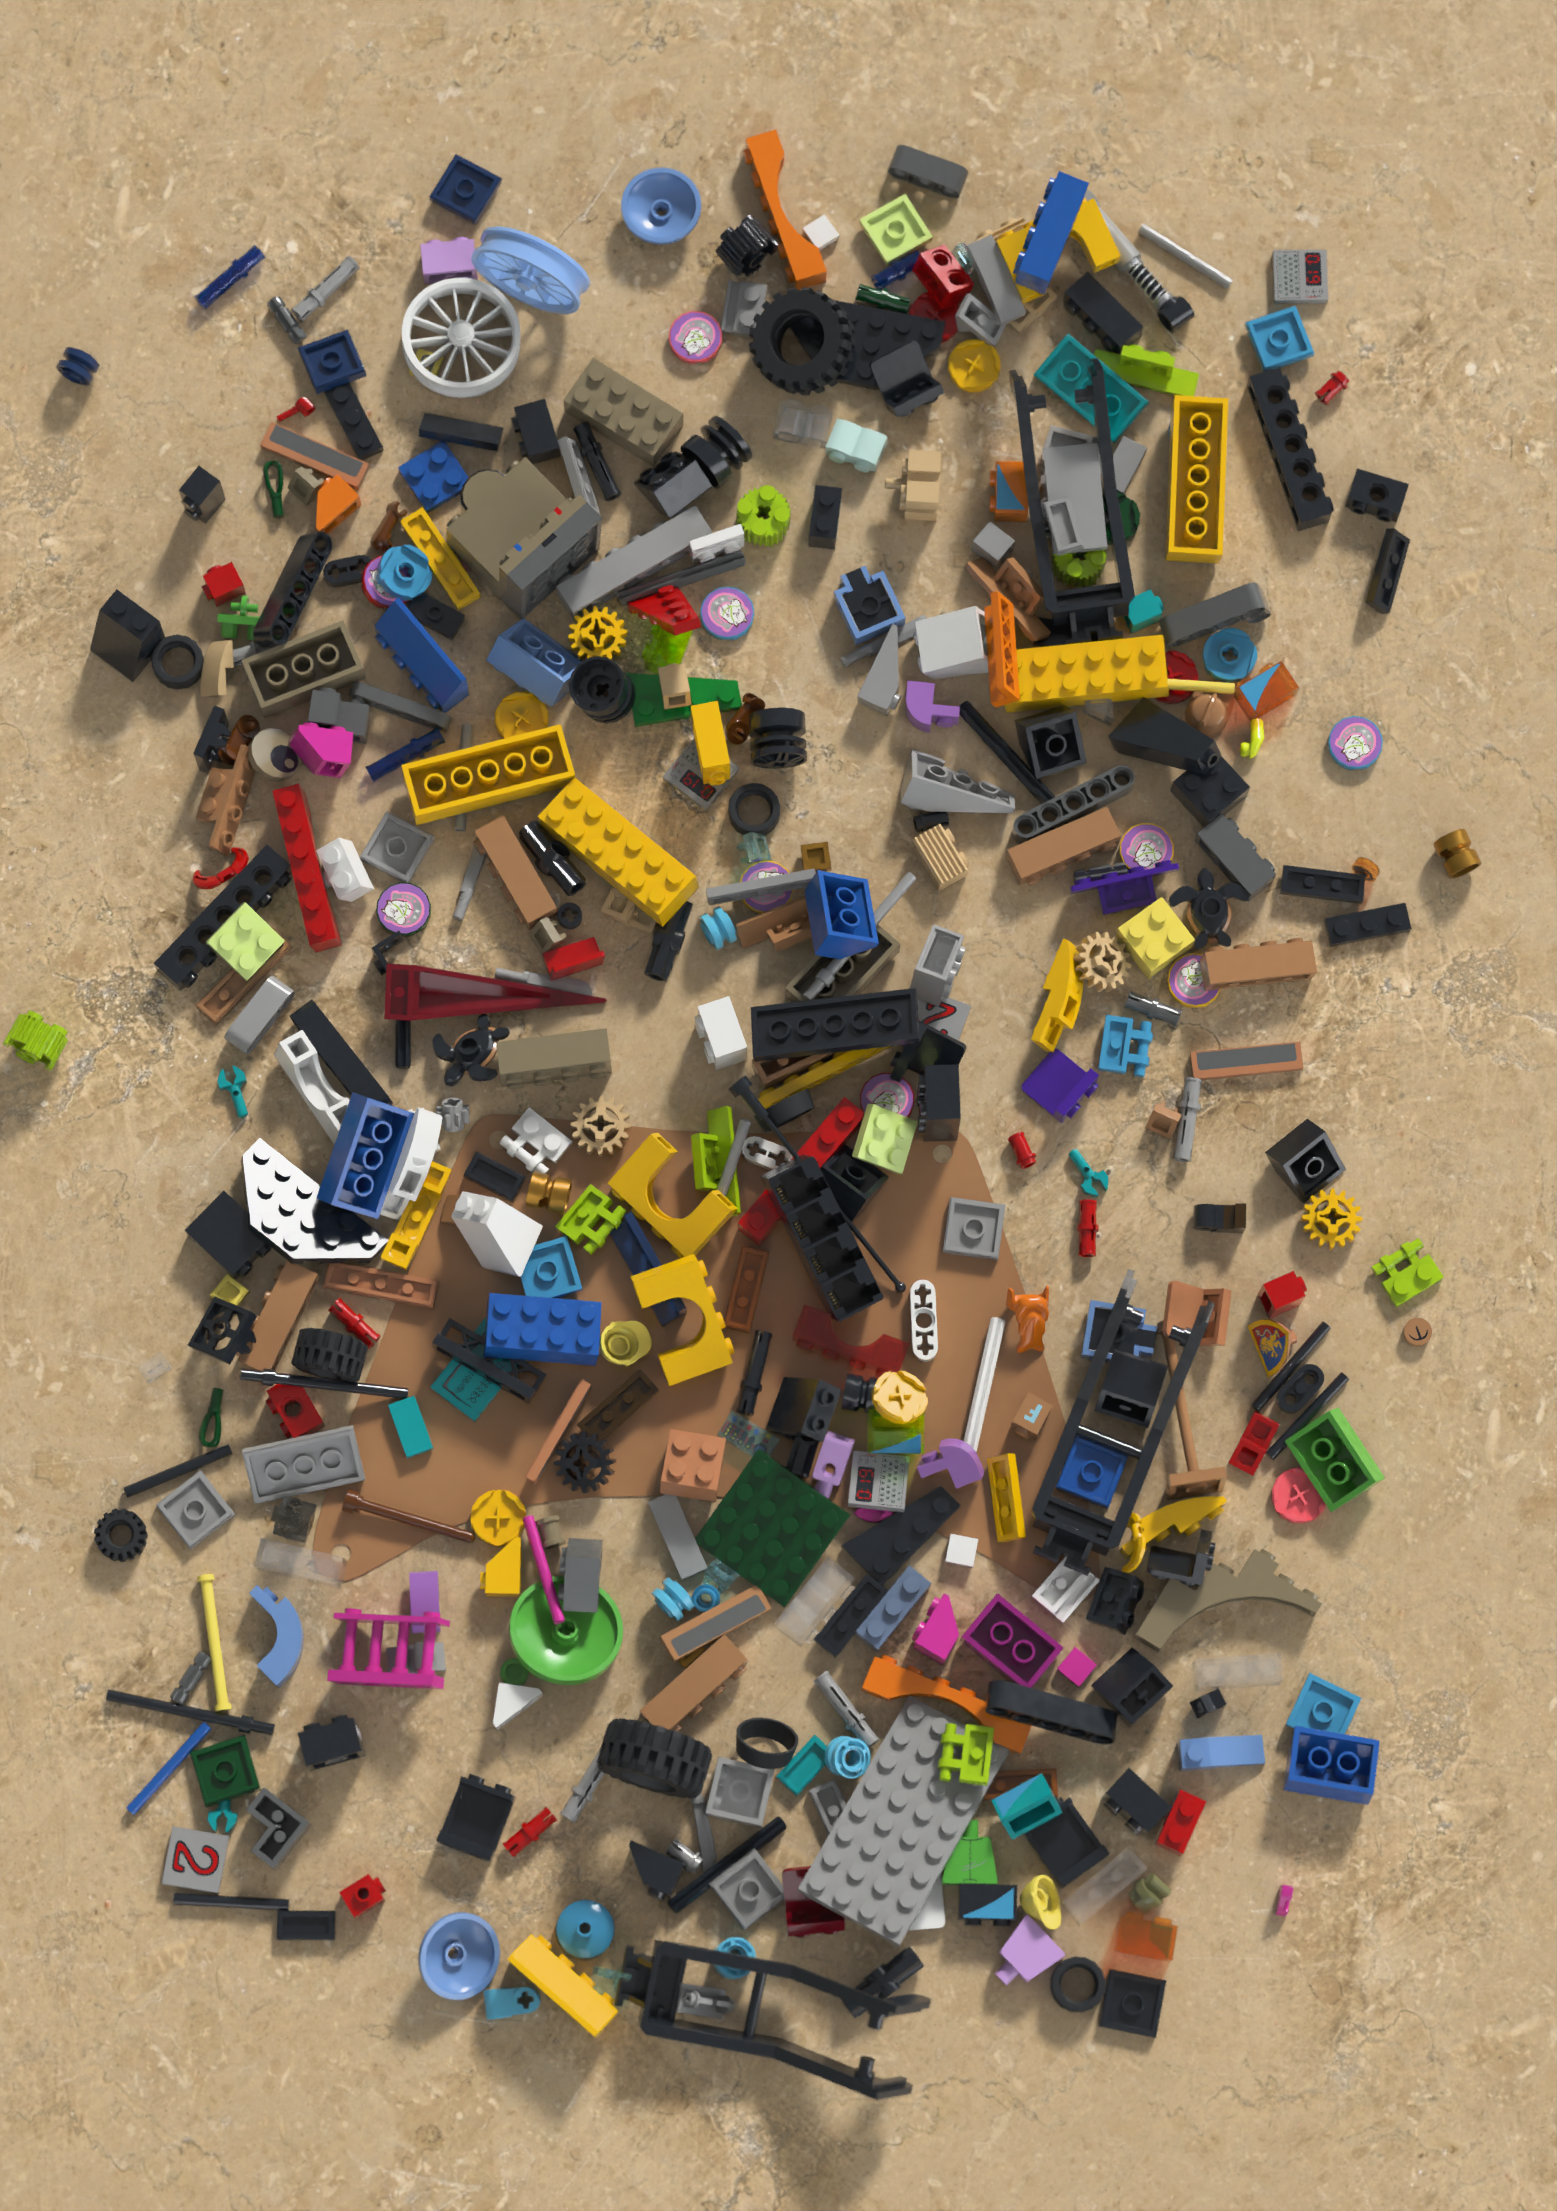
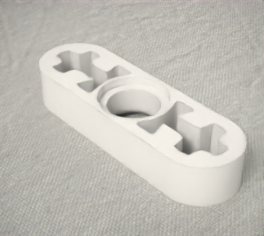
(932, 1341)

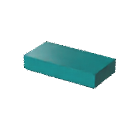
(410, 1427)
(804, 1766)

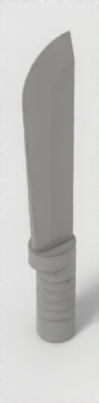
(870, 649)
(470, 879)
(543, 980)
(704, 1833)

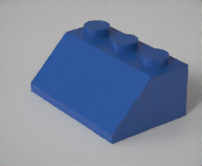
(840, 915)
(1331, 1765)

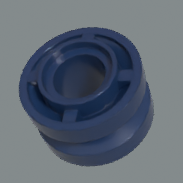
(77, 366)

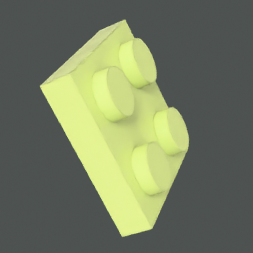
(896, 230)
(245, 941)
(884, 1138)

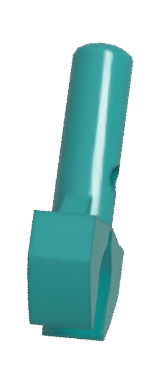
(235, 1090)
(1088, 1174)
(224, 1807)

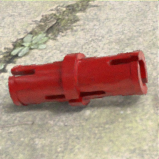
(1087, 1228)
(354, 1323)
(530, 1831)

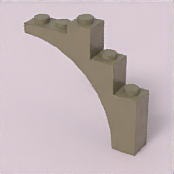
(1255, 1582)

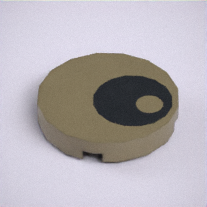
(273, 756)

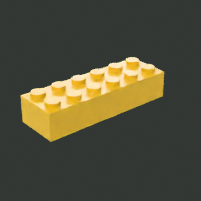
(1196, 479)
(1091, 671)
(487, 774)
(618, 851)

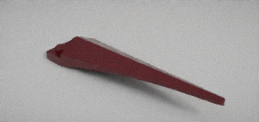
(431, 993)

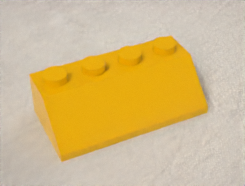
(563, 1985)

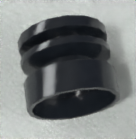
(717, 450)
(592, 679)
(777, 738)

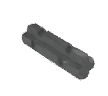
(286, 320)
(1095, 873)
(190, 1678)

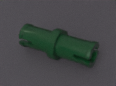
(883, 299)

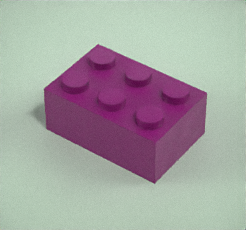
(1011, 1643)

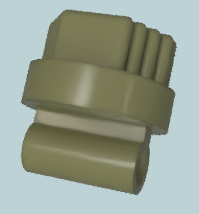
(1149, 1893)

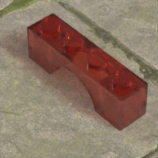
(816, 1332)

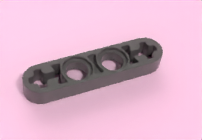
(400, 706)

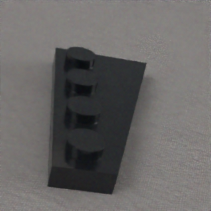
(894, 1540)

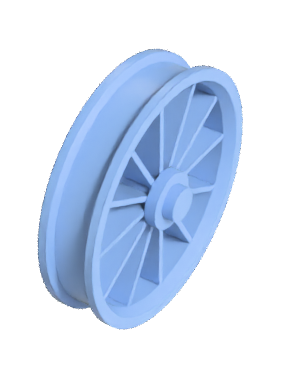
(530, 270)

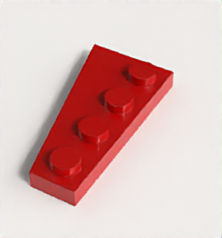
(668, 609)

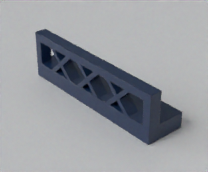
(640, 1258)

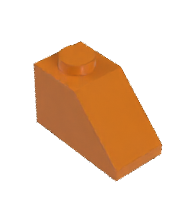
(335, 503)

